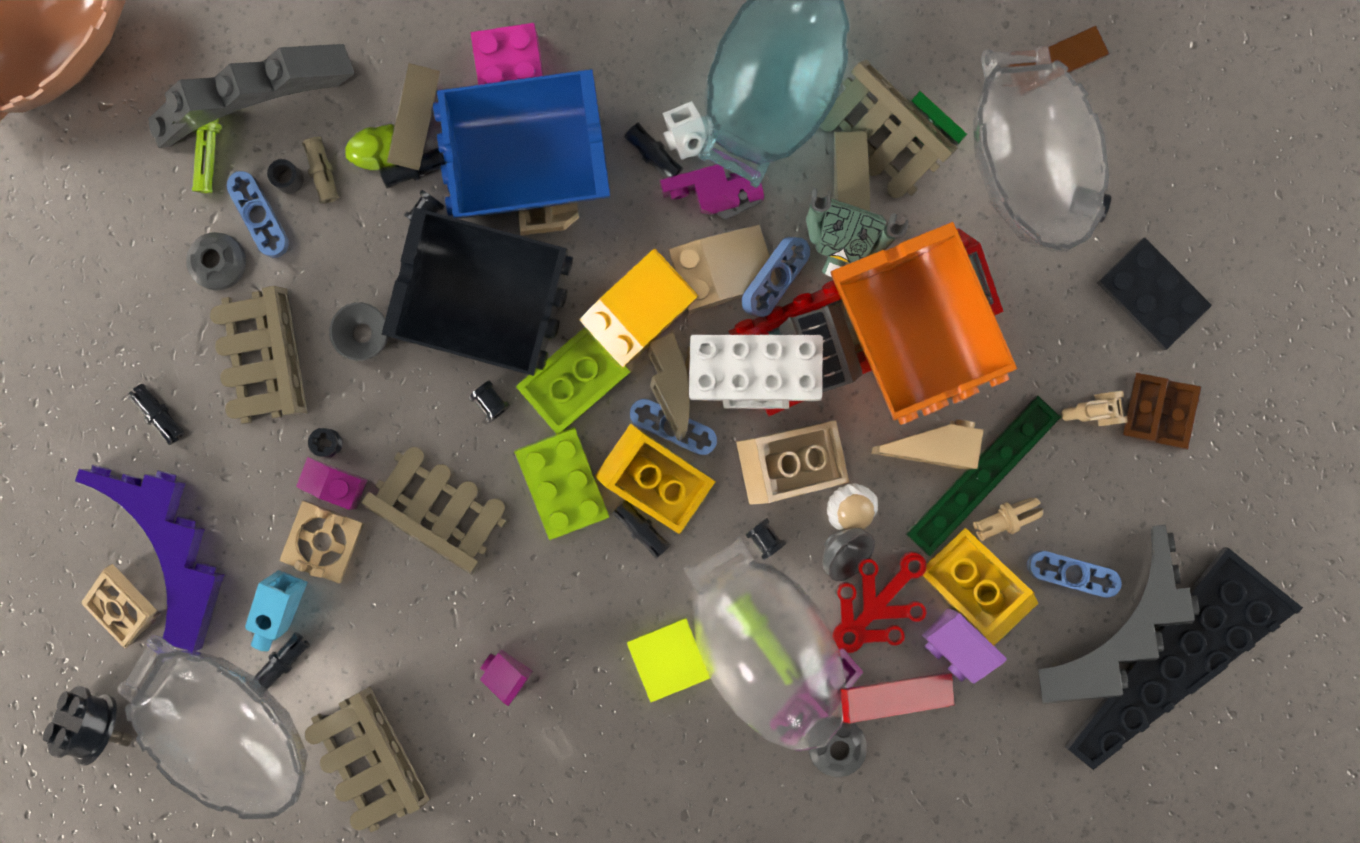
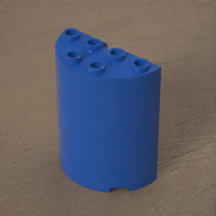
(521, 144)

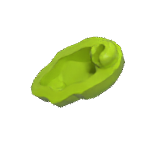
(370, 147)

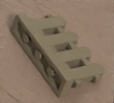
(913, 125)
(270, 338)
(419, 507)
(390, 769)

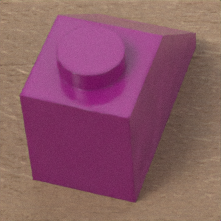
(331, 484)
(504, 676)

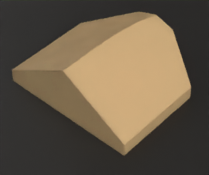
(547, 218)

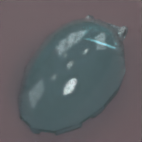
(773, 81)

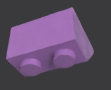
(962, 646)

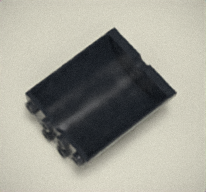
(478, 292)

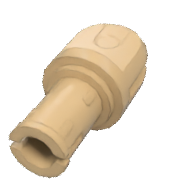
(1008, 518)

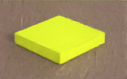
(668, 660)

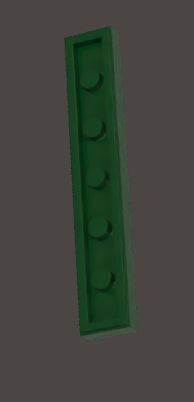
(977, 483)

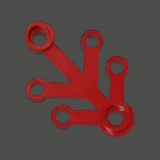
(875, 606)

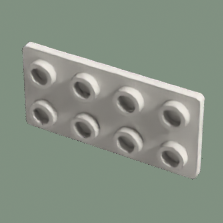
(756, 369)

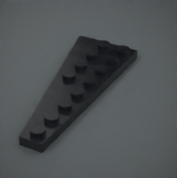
(1234, 614)

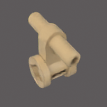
(1106, 409)

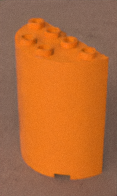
(924, 323)

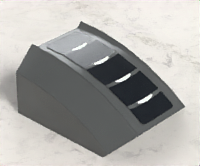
(839, 355)

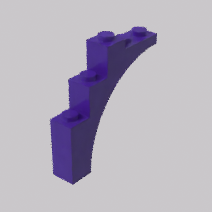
(154, 505)

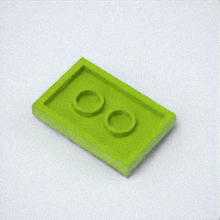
(572, 380)
(561, 483)

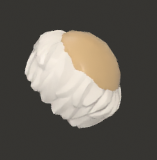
(852, 507)

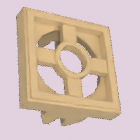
(291, 553)
(99, 605)

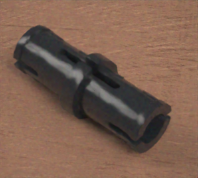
(652, 151)
(396, 174)
(156, 414)
(641, 529)
(281, 661)

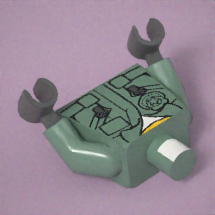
(847, 231)

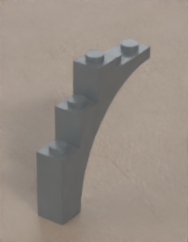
(241, 85)
(1161, 605)

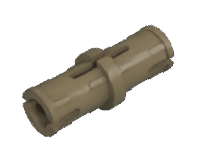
(320, 170)

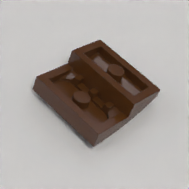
(1162, 411)

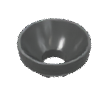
(231, 263)
(344, 325)
(845, 551)
(852, 762)

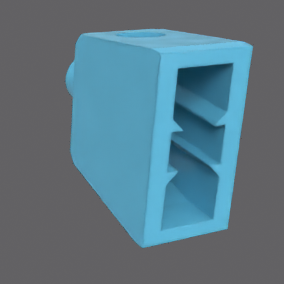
(274, 608)

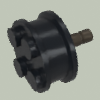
(83, 726)

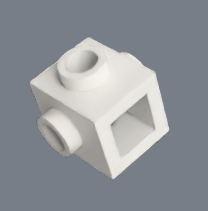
(685, 130)

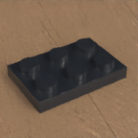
(1154, 294)

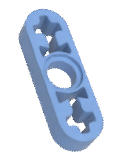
(255, 190)
(763, 282)
(647, 425)
(1098, 571)

